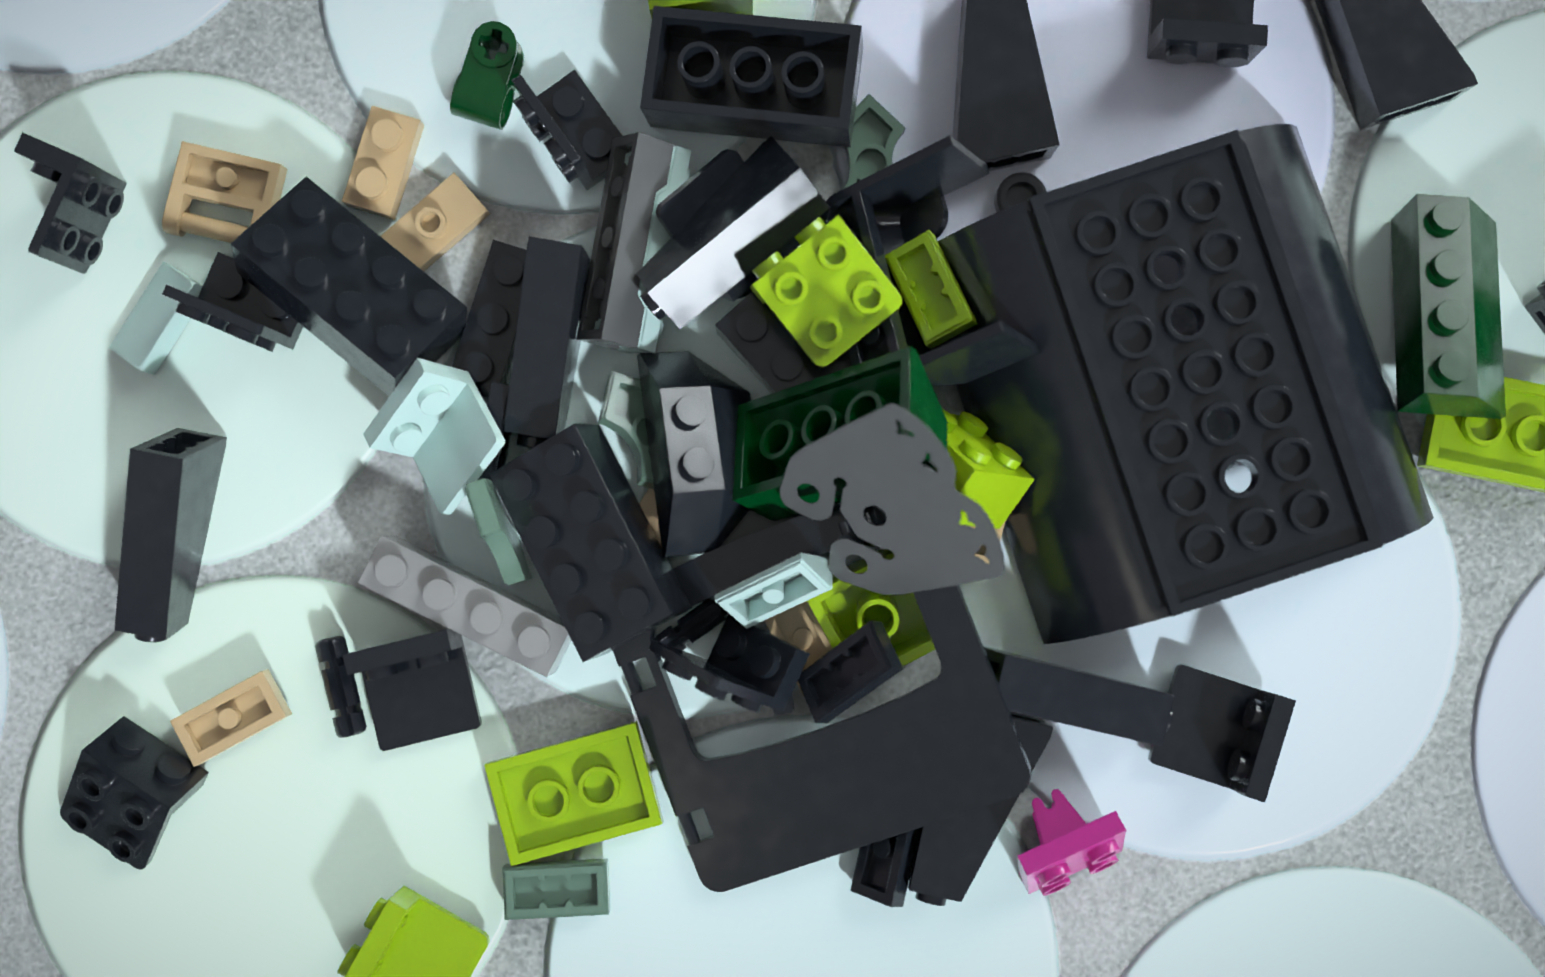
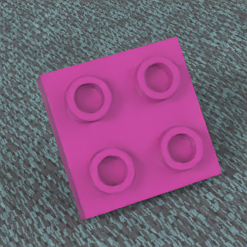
(1068, 845)

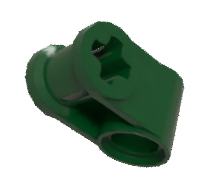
(485, 85)

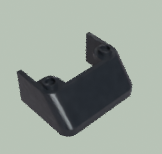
(893, 210)

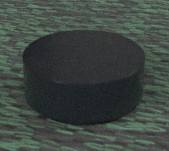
(1017, 189)

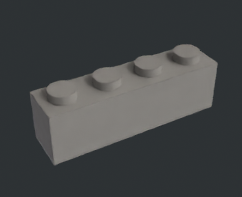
(466, 604)

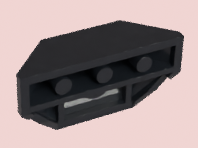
(691, 449)

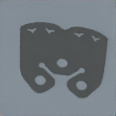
(918, 505)

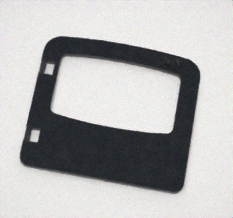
(846, 783)

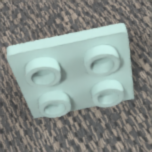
(442, 425)

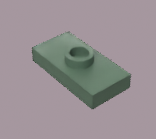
(556, 889)

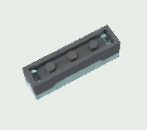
(626, 237)

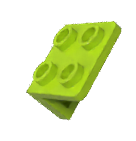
(826, 290)
(415, 940)

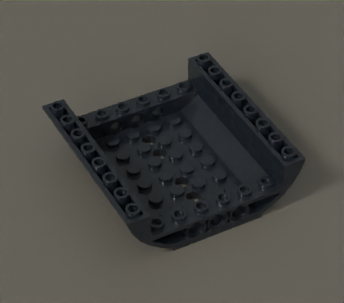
(1117, 403)

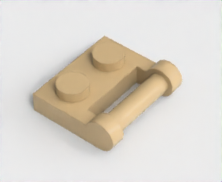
(221, 180)

